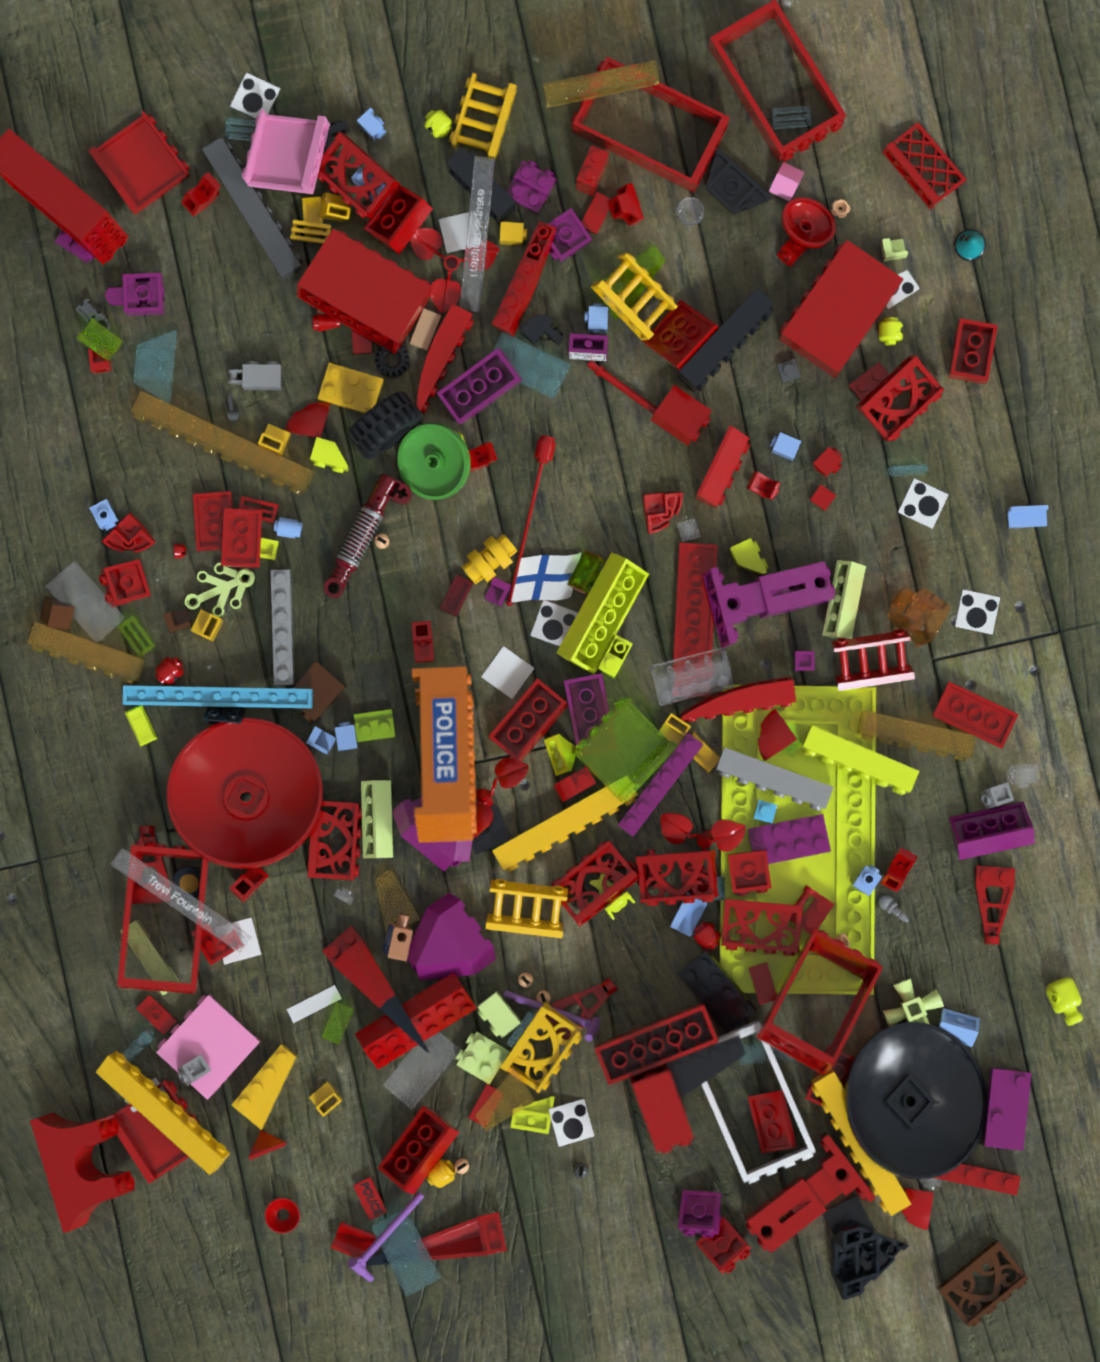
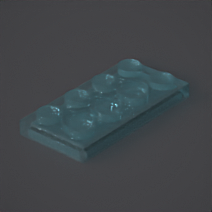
(538, 369)
(407, 1255)

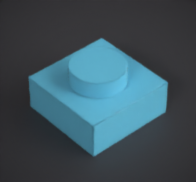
(765, 811)

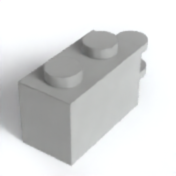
(258, 376)

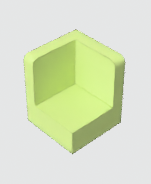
(893, 249)

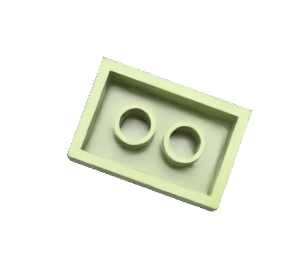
(498, 1014)

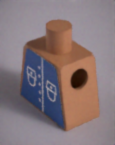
(398, 946)

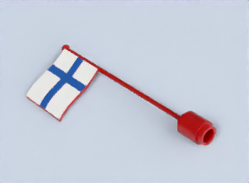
(541, 575)

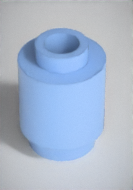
(288, 527)

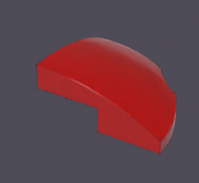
(309, 420)
(660, 508)
(129, 536)
(774, 735)
(920, 1209)

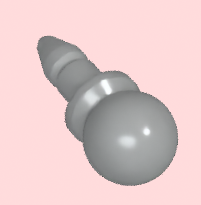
(887, 903)

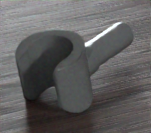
(233, 416)

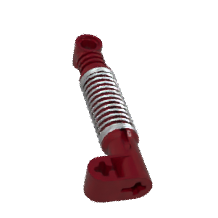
(363, 529)

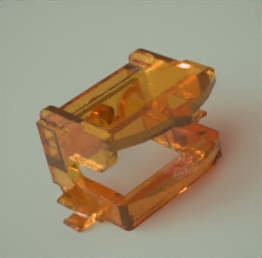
(920, 607)

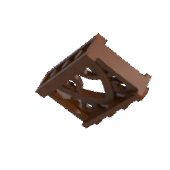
(955, 1282)

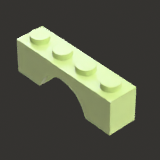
(148, 955)

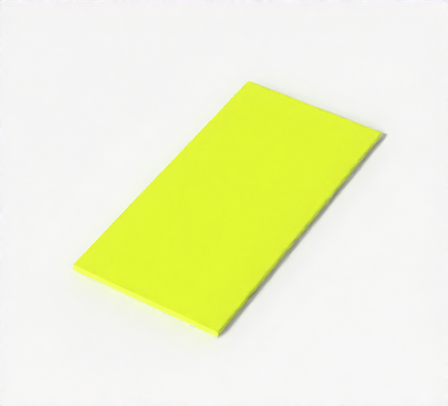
(831, 874)

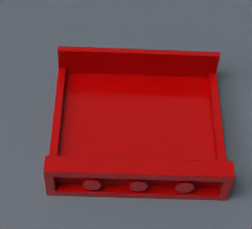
(140, 163)
(146, 1143)

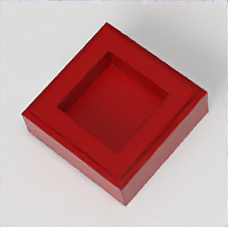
(822, 497)

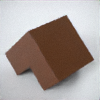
(56, 613)

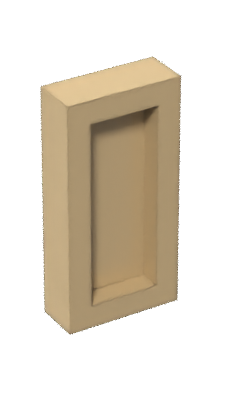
(425, 329)

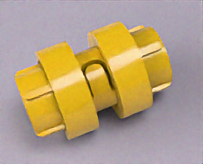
(501, 551)

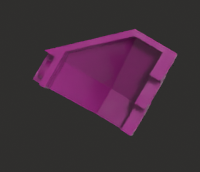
(440, 853)
(448, 942)

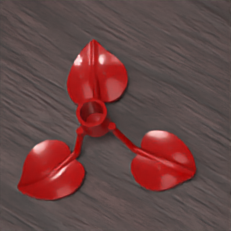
(444, 292)
(509, 774)
(724, 832)

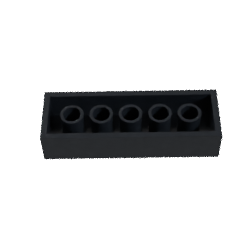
(725, 340)

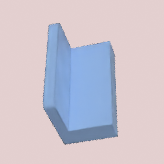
(1027, 516)
(688, 916)
(960, 1025)

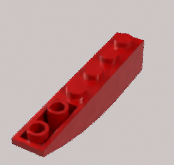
(524, 280)
(442, 352)
(744, 698)
(983, 1178)

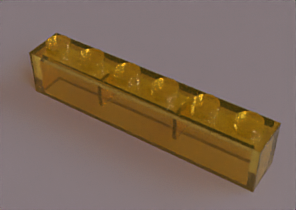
(601, 83)
(86, 652)
(916, 734)

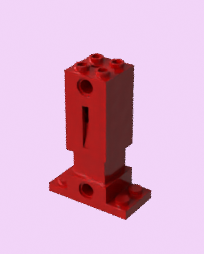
(805, 1198)

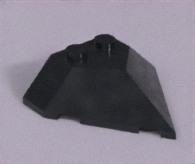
(860, 1257)

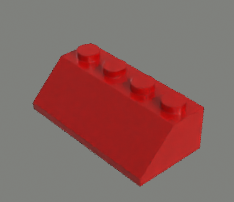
(722, 468)

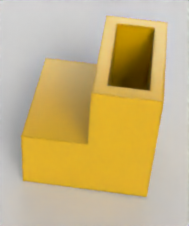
(334, 208)
(274, 439)
(207, 625)
(674, 729)
(325, 1098)

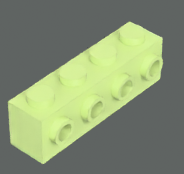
(843, 608)
(377, 819)

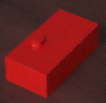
(528, 720)
(418, 1150)

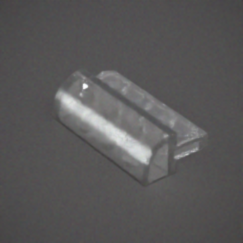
(692, 676)

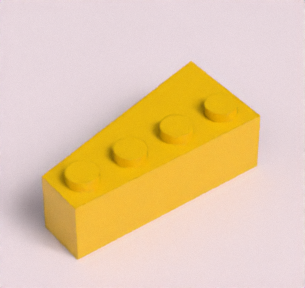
(263, 1090)

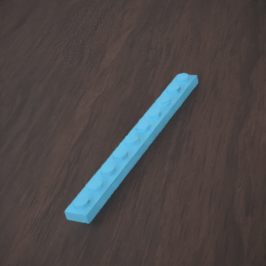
(218, 696)

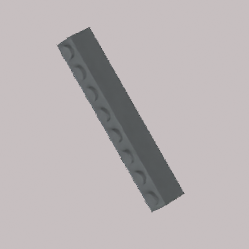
(252, 209)

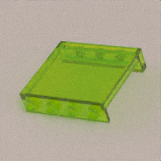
(624, 749)

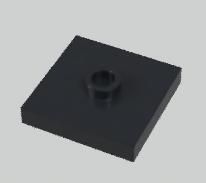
(493, 835)
(847, 1215)

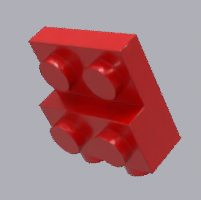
(124, 583)
(749, 872)
(724, 1248)

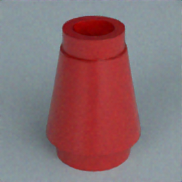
(323, 322)

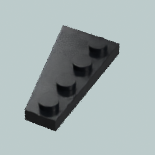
(699, 1066)

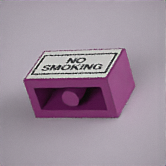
(588, 347)

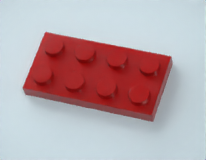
(975, 715)

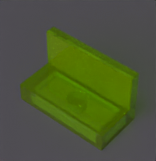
(100, 339)

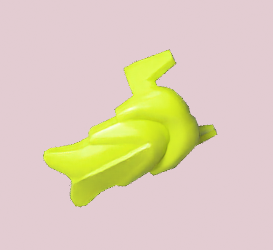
(617, 904)

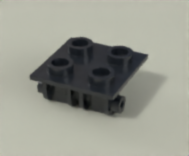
(224, 714)

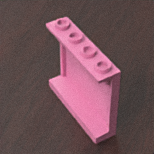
(286, 153)
(215, 1036)

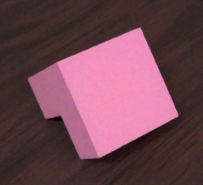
(786, 181)

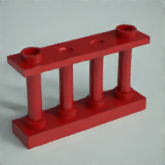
(875, 677)

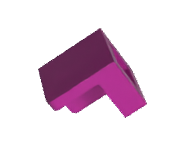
(497, 592)
(803, 661)

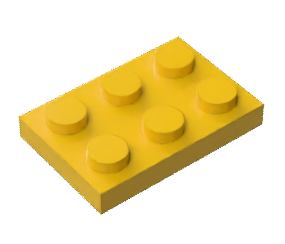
(350, 388)

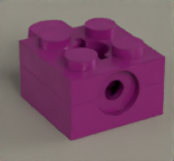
(140, 294)

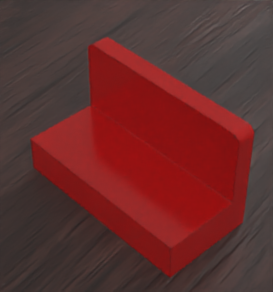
(352, 1240)

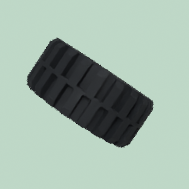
(384, 425)

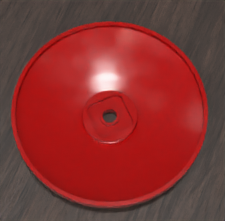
(238, 760)

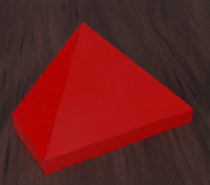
(266, 1143)

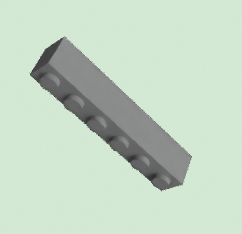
(282, 628)
(774, 778)

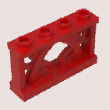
(380, 177)
(873, 399)
(696, 859)
(318, 861)
(621, 882)
(741, 909)

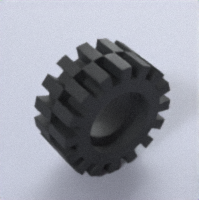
(392, 371)

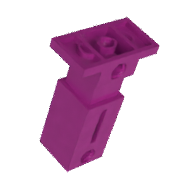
(765, 596)

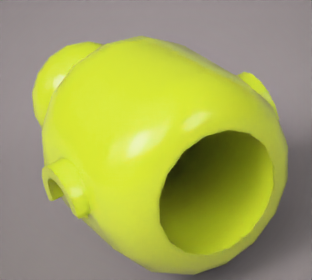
(1064, 999)

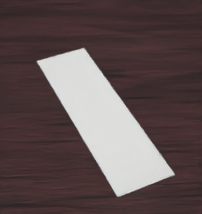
(314, 1004)

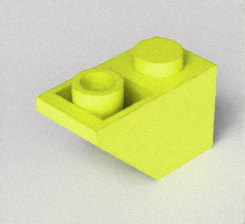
(328, 454)
(747, 557)
(615, 656)

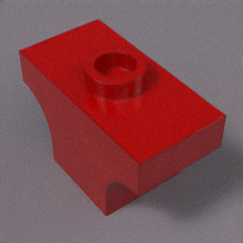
(626, 205)

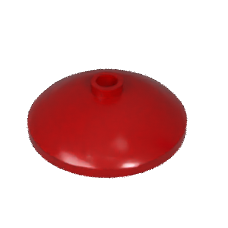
(808, 222)

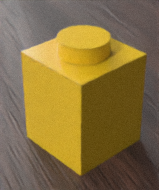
(512, 233)

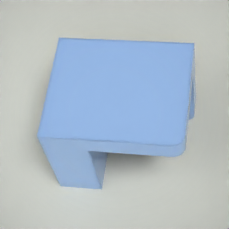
(321, 740)

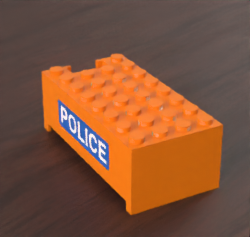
(446, 755)

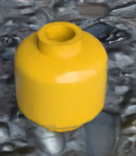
(441, 1174)

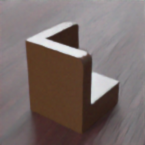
(177, 621)

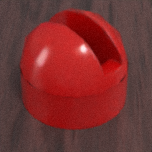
(179, 551)

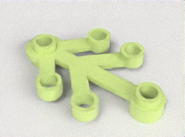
(223, 588)

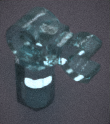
(138, 1045)

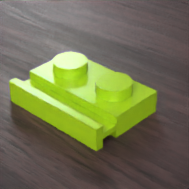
(374, 725)

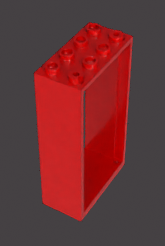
(742, 27)
(668, 95)
(59, 198)
(177, 852)

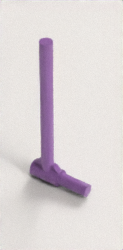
(592, 1025)
(359, 1263)

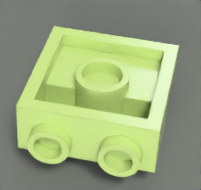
(482, 1057)

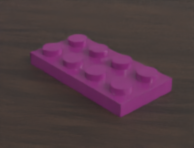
(791, 838)

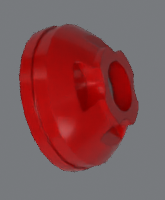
(275, 1223)

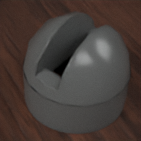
(576, 1170)

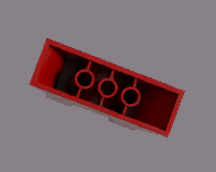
(69, 1168)

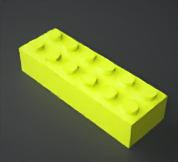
(602, 613)
(860, 760)

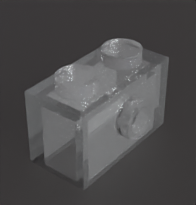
(1023, 775)

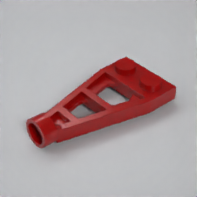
(997, 877)
(139, 893)
(576, 999)

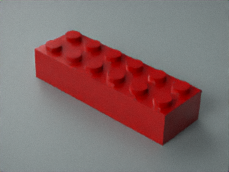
(429, 1013)

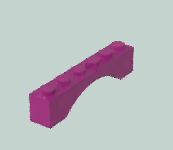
(660, 784)

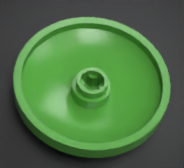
(434, 461)

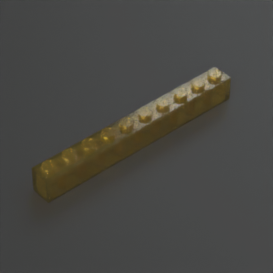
(222, 442)

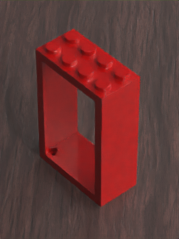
(846, 958)

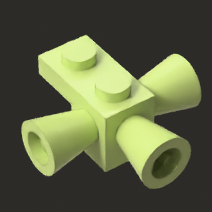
(912, 1007)

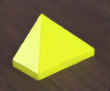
(560, 753)

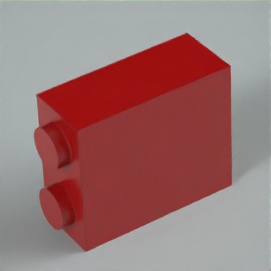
(592, 170)
(681, 415)

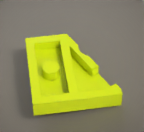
(534, 1116)

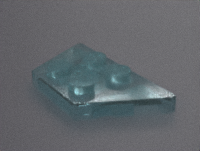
(156, 365)

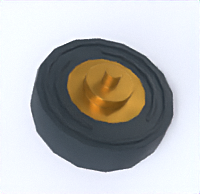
(188, 880)

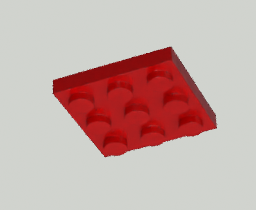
(681, 334)

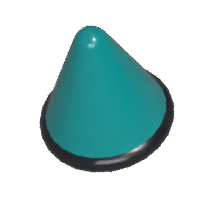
(969, 245)

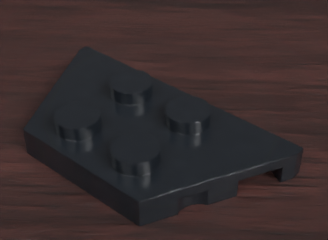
(733, 186)

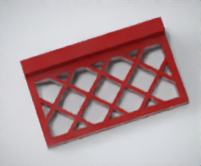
(910, 173)

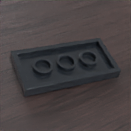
(717, 991)

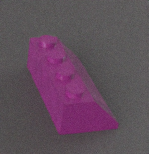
(991, 830)

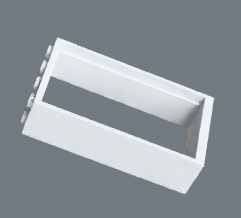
(786, 1160)

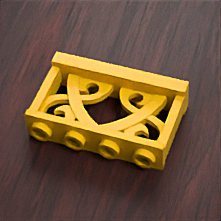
(541, 1021)

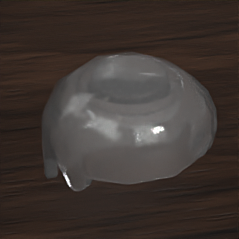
(690, 211)

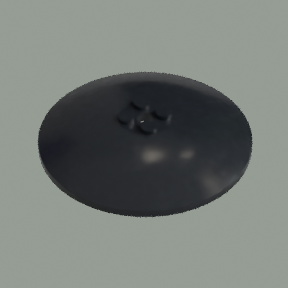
(945, 1096)

